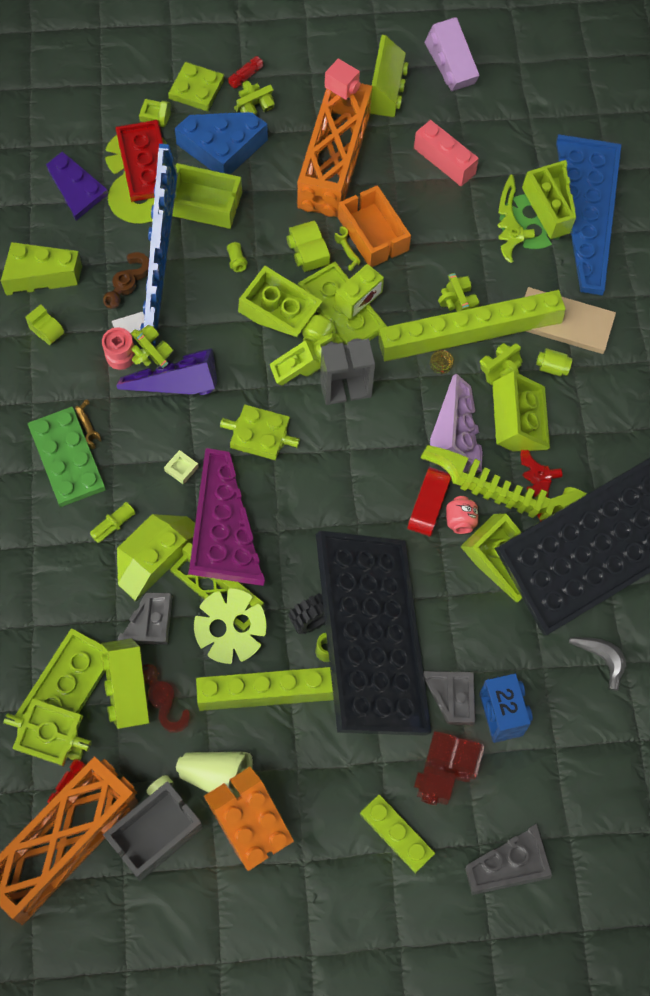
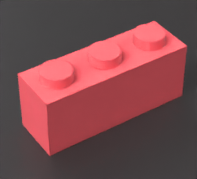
(445, 153)

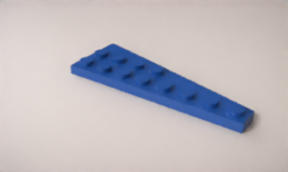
(593, 183)
(159, 234)

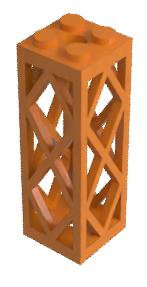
(313, 188)
(92, 777)

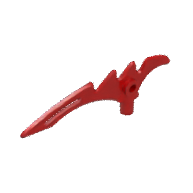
(538, 474)

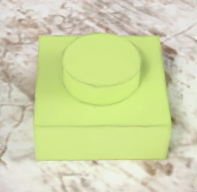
(181, 467)

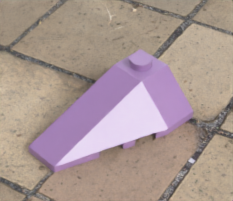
(455, 424)

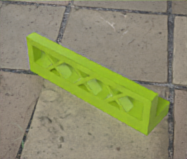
(224, 584)

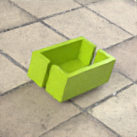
(206, 196)

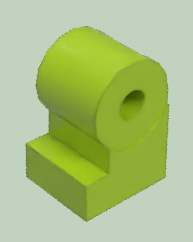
(44, 325)

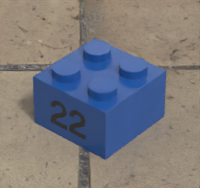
(505, 707)

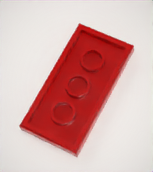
(139, 156)

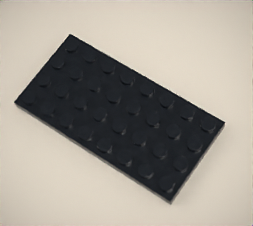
(583, 550)
(372, 635)

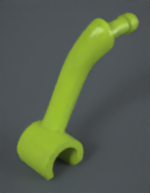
(342, 239)

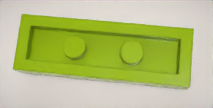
(397, 833)

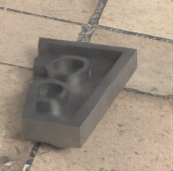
(512, 864)

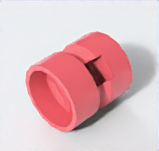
(117, 348)

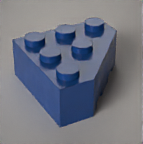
(221, 139)

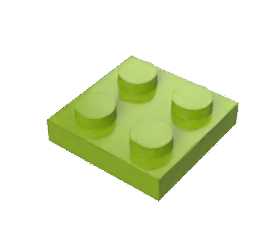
(196, 86)

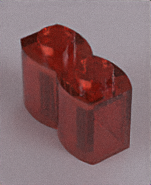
(455, 756)

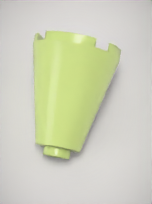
(212, 769)

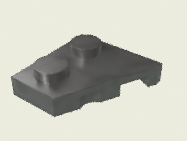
(453, 695)

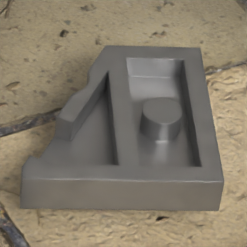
(151, 620)

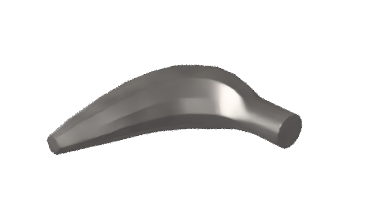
(607, 651)

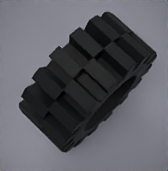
(308, 614)

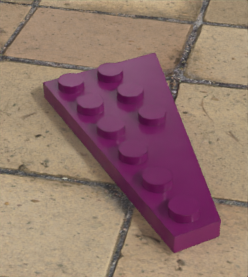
(222, 530)

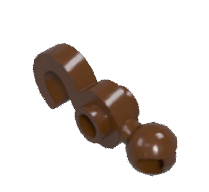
(124, 281)

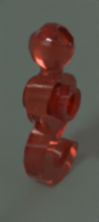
(162, 696)

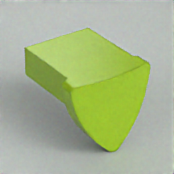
(155, 110)

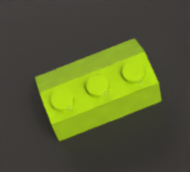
(388, 78)
(520, 413)

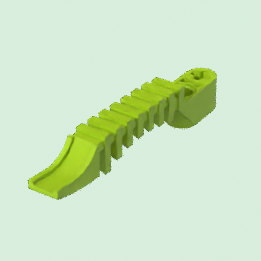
(455, 464)

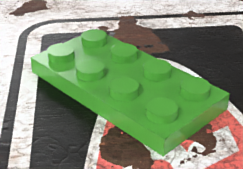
(66, 456)

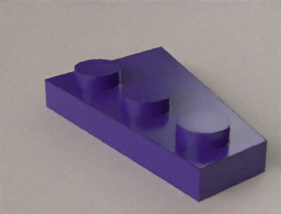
(75, 184)

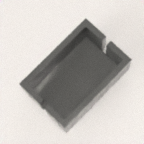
(347, 361)
(153, 831)

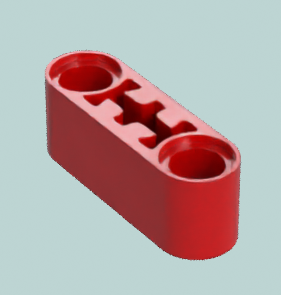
(429, 501)

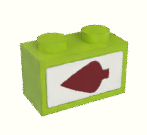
(359, 291)

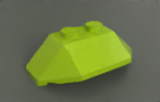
(152, 552)

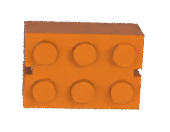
(375, 227)
(250, 820)

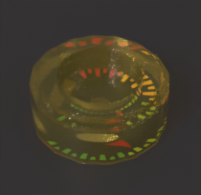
(441, 362)

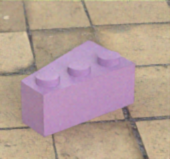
(452, 54)

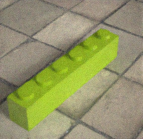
(264, 689)

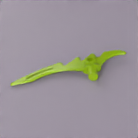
(513, 231)

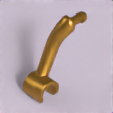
(91, 434)

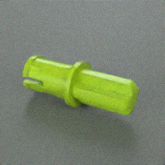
(112, 522)

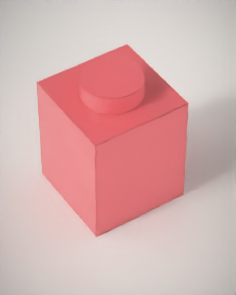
(342, 79)

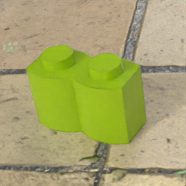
(308, 246)

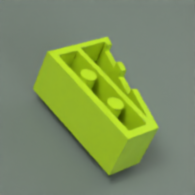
(551, 198)
(39, 267)
(124, 683)

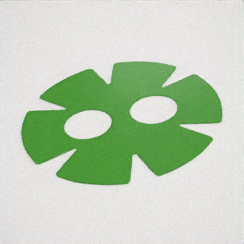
(531, 243)

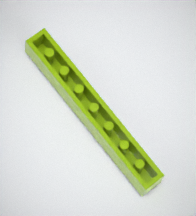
(471, 325)

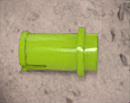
(238, 262)

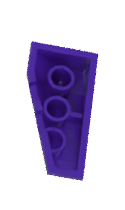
(189, 376)

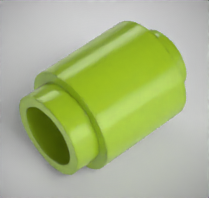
(554, 362)

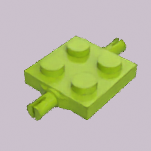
(260, 432)
(47, 732)

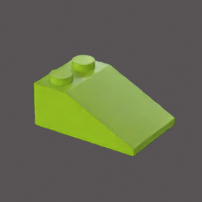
(278, 303)
(482, 551)

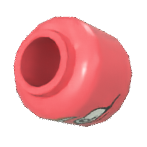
(462, 515)

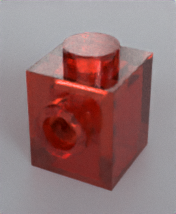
(434, 785)

